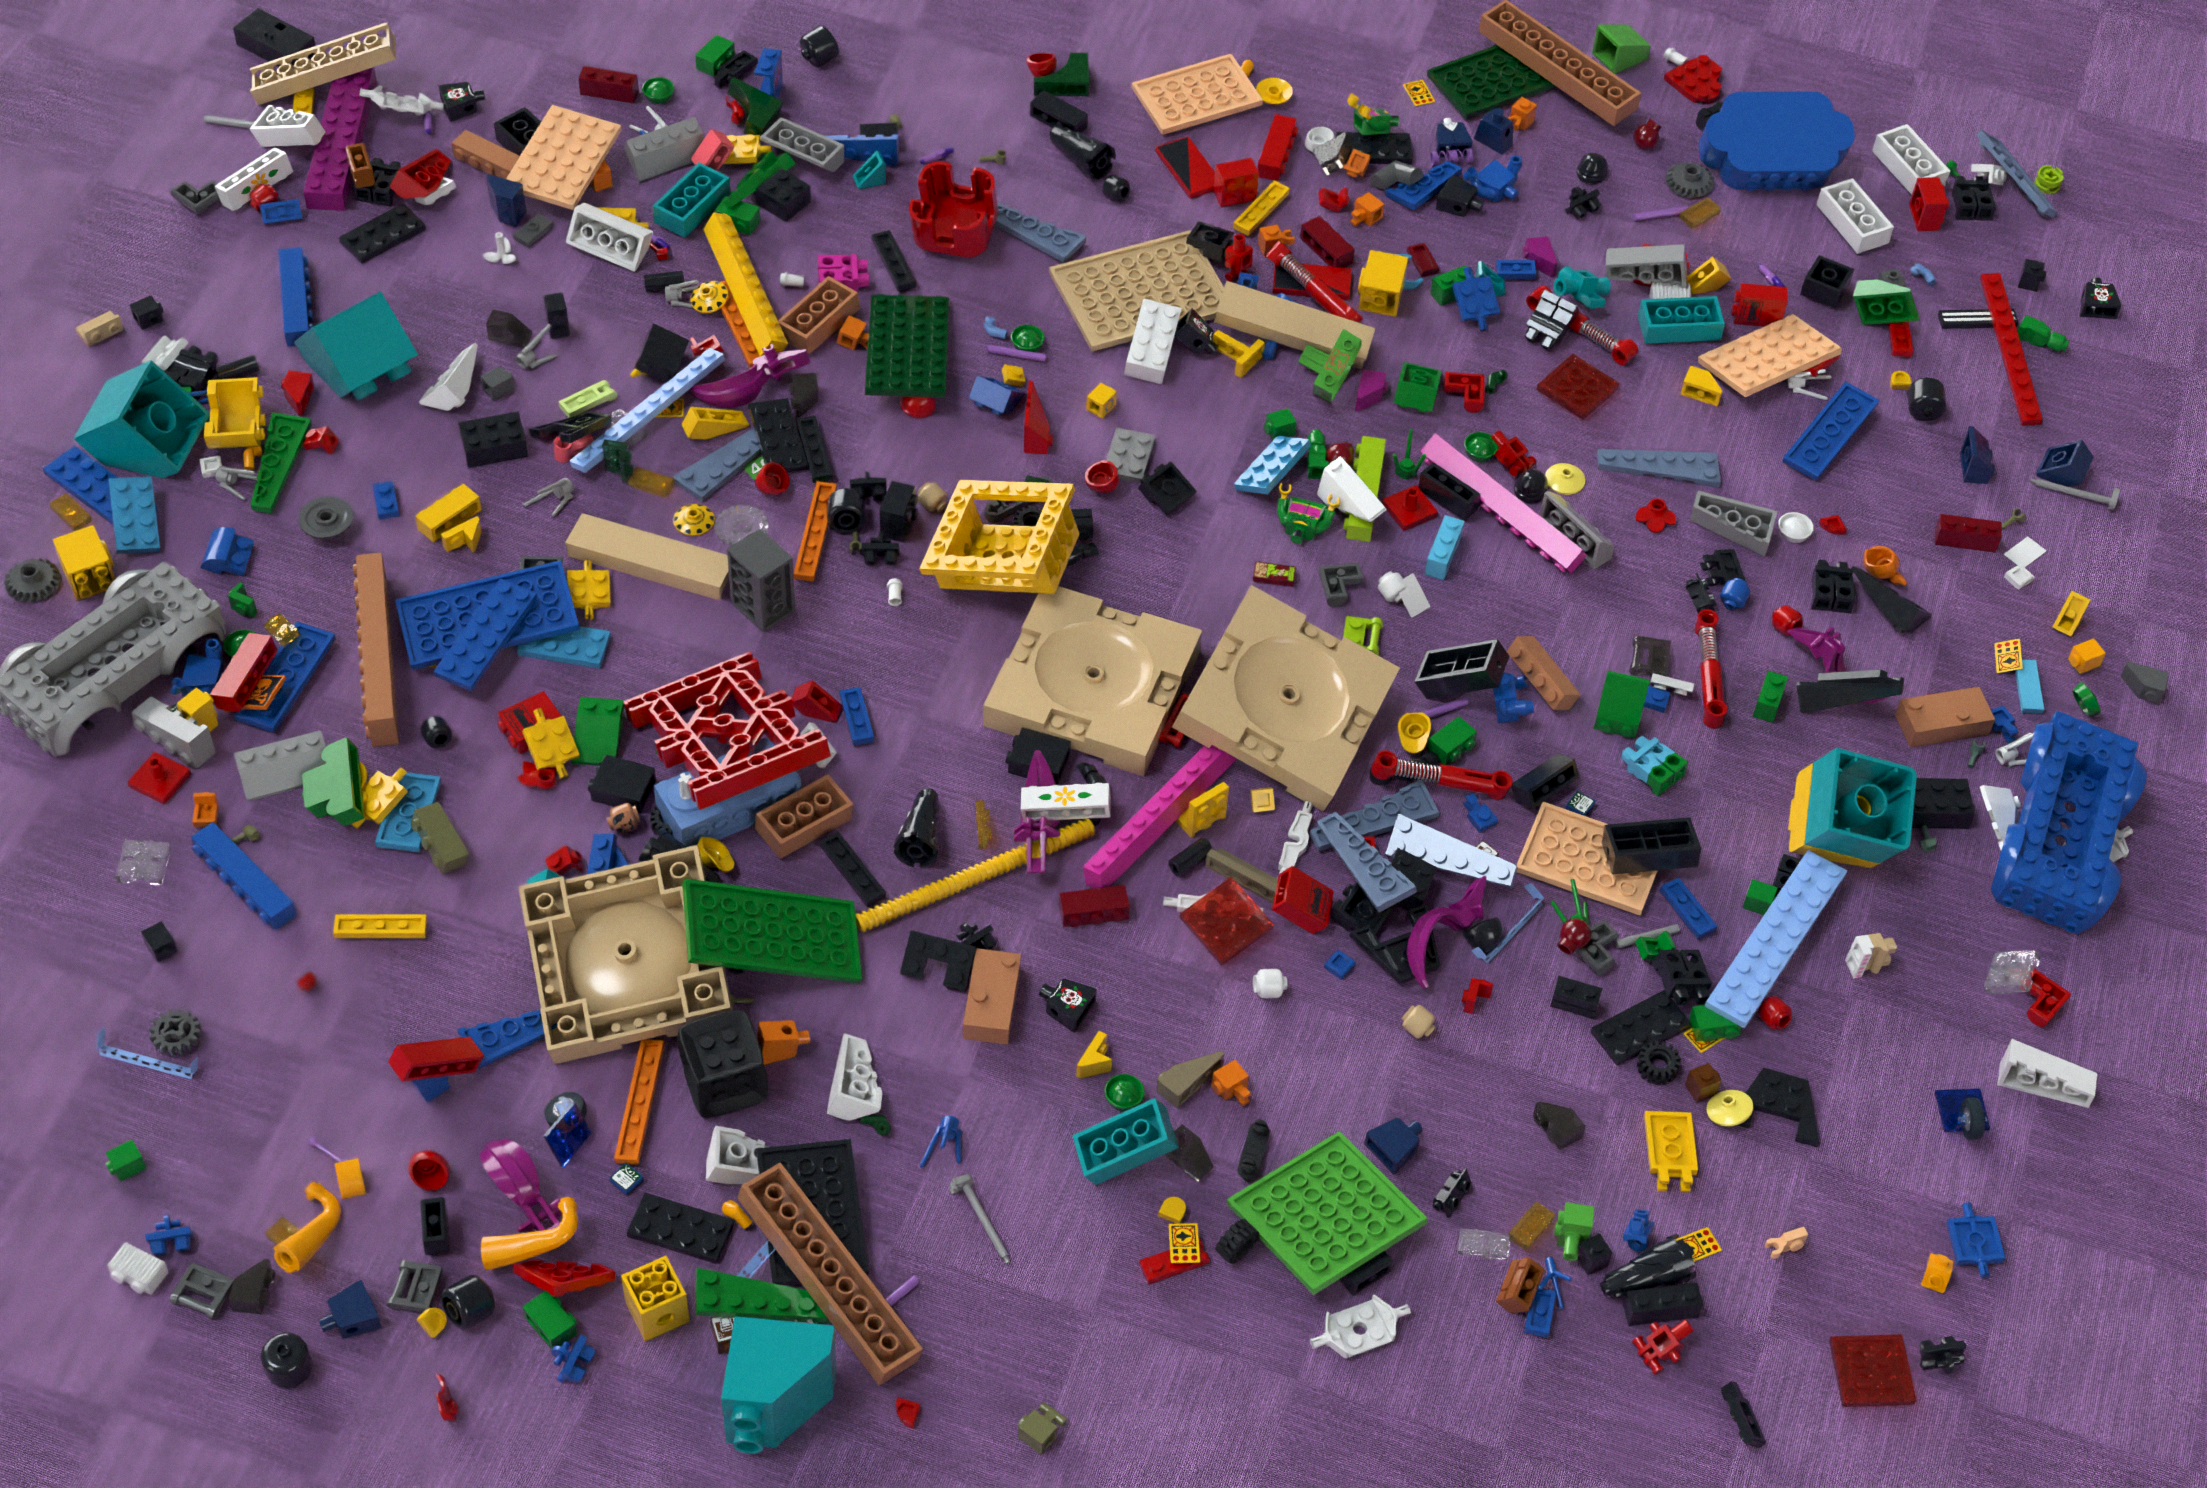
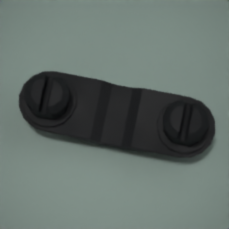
(1253, 1150)

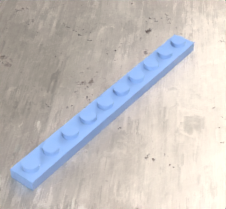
(649, 408)

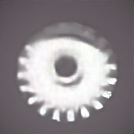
(739, 521)

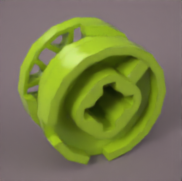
(2049, 179)

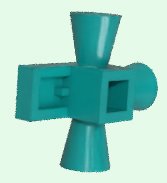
(1582, 286)

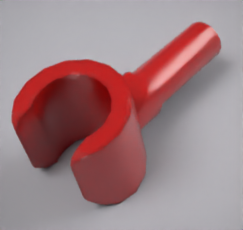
(660, 253)

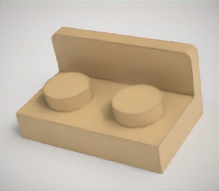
(99, 328)

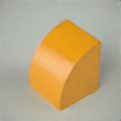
(350, 1178)

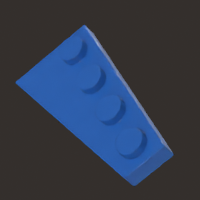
(864, 147)
(1425, 188)
(506, 1035)

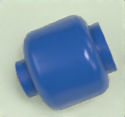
(1735, 594)

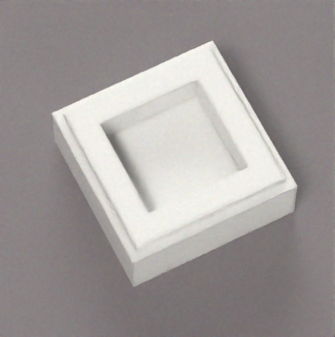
(210, 465)
(2019, 576)

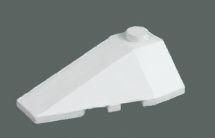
(854, 1082)

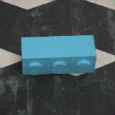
(1444, 547)

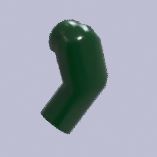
(1495, 379)
(879, 1123)

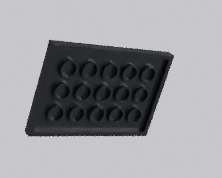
(829, 1181)

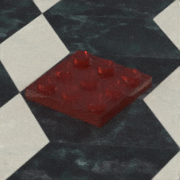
(1578, 386)
(1226, 921)
(1872, 1370)

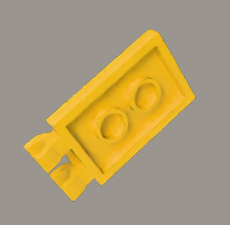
(1671, 1148)

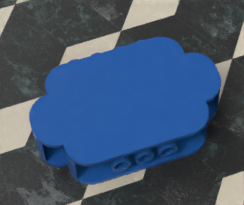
(1776, 140)

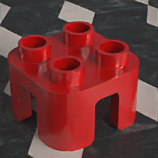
(953, 216)

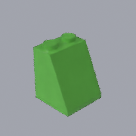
(1619, 47)

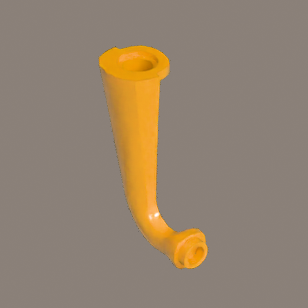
(301, 1246)
(509, 1249)

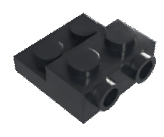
(1211, 239)
(1166, 487)
(1357, 910)

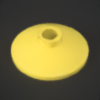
(1565, 479)
(1729, 1108)

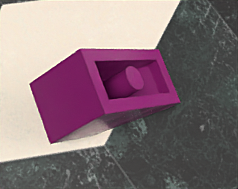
(1542, 253)
(1370, 389)

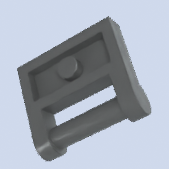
(206, 1283)
(422, 1288)

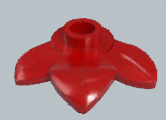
(1655, 515)
(531, 776)
(447, 1407)

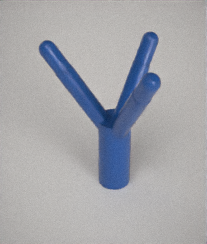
(1554, 1274)

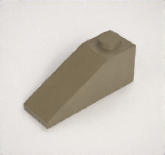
(1185, 1078)

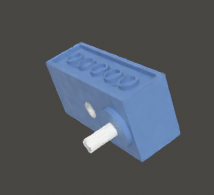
(722, 818)

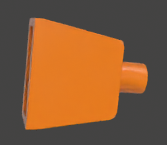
(780, 1040)

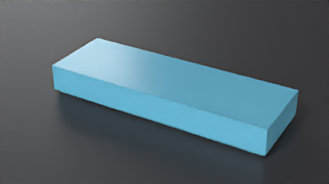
(2029, 688)

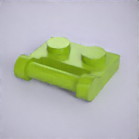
(1355, 631)

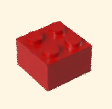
(1236, 182)
(1928, 204)

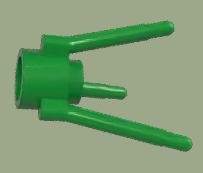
(1406, 468)
(1579, 915)

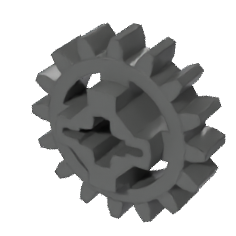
(175, 1032)

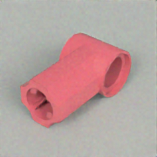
(564, 451)

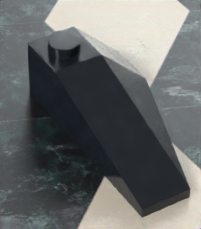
(1901, 611)

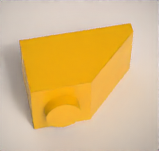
(1708, 277)
(1701, 386)

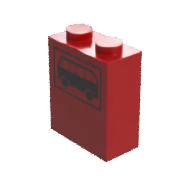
(1759, 304)
(521, 715)
(1303, 900)

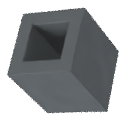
(497, 383)

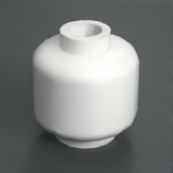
(1388, 589)
(1269, 983)

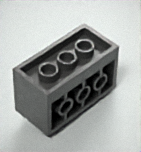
(761, 580)

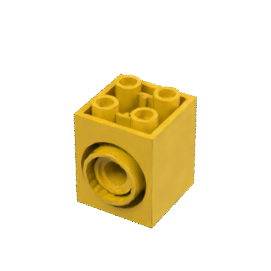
(1382, 283)
(85, 562)
(655, 1298)

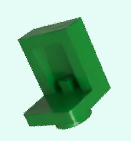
(241, 602)
(1649, 947)

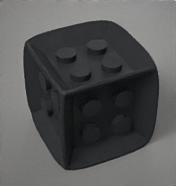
(723, 1063)

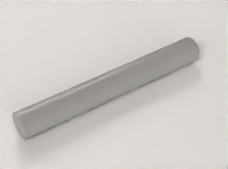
(228, 121)
(1624, 942)

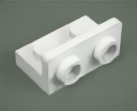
(1996, 174)
(165, 351)

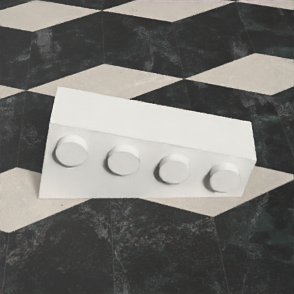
(286, 128)
(2046, 1075)

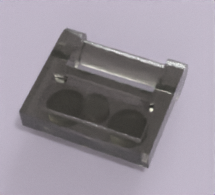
(1657, 656)

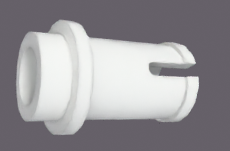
(1675, 57)
(791, 280)
(894, 587)

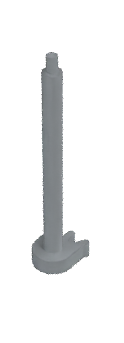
(2080, 493)
(964, 1183)

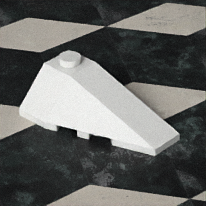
(453, 383)
(1353, 493)
(2002, 809)
(732, 1156)

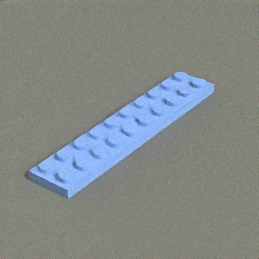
(1775, 939)

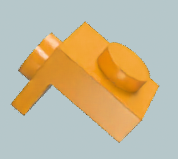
(1937, 1272)

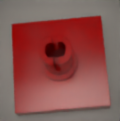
(1409, 508)
(159, 777)

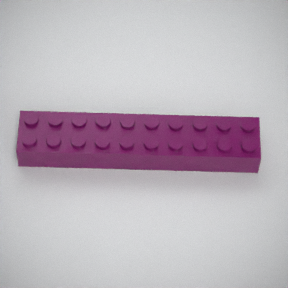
(344, 125)

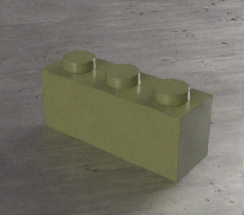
(439, 838)

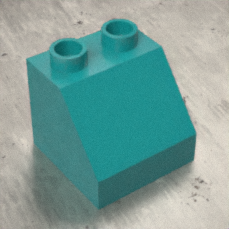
(358, 348)
(142, 423)
(775, 1380)

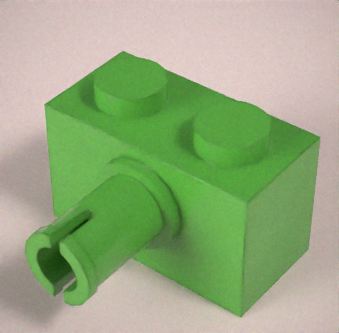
(1573, 1227)

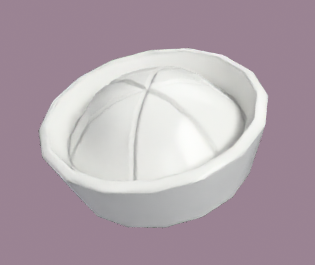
(1317, 137)
(1795, 527)

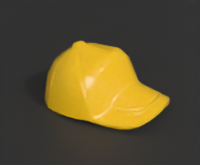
(1414, 731)
(715, 854)

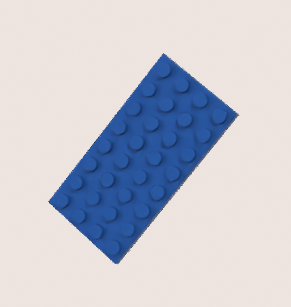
(439, 616)

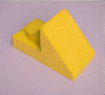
(465, 533)
(2071, 613)
(1094, 1059)

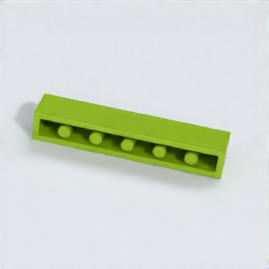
(1369, 471)

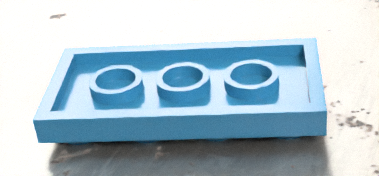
(1272, 465)
(134, 515)
(580, 647)
(396, 827)

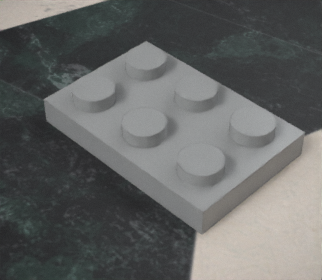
(1131, 453)

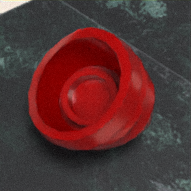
(1041, 64)
(918, 406)
(1102, 477)
(772, 479)
(429, 1170)

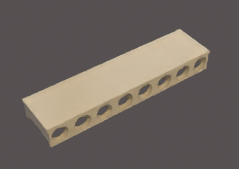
(323, 66)
(1287, 321)
(649, 556)

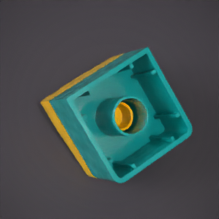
(1852, 809)

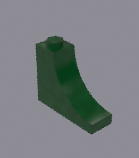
(1068, 81)
(759, 106)

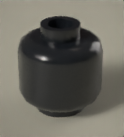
(1116, 188)
(436, 731)

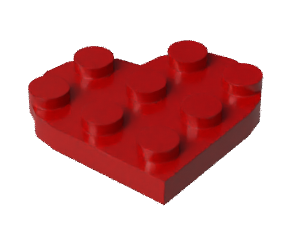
(1697, 79)

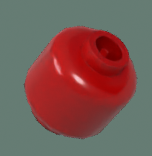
(263, 195)
(1786, 619)
(1775, 1013)

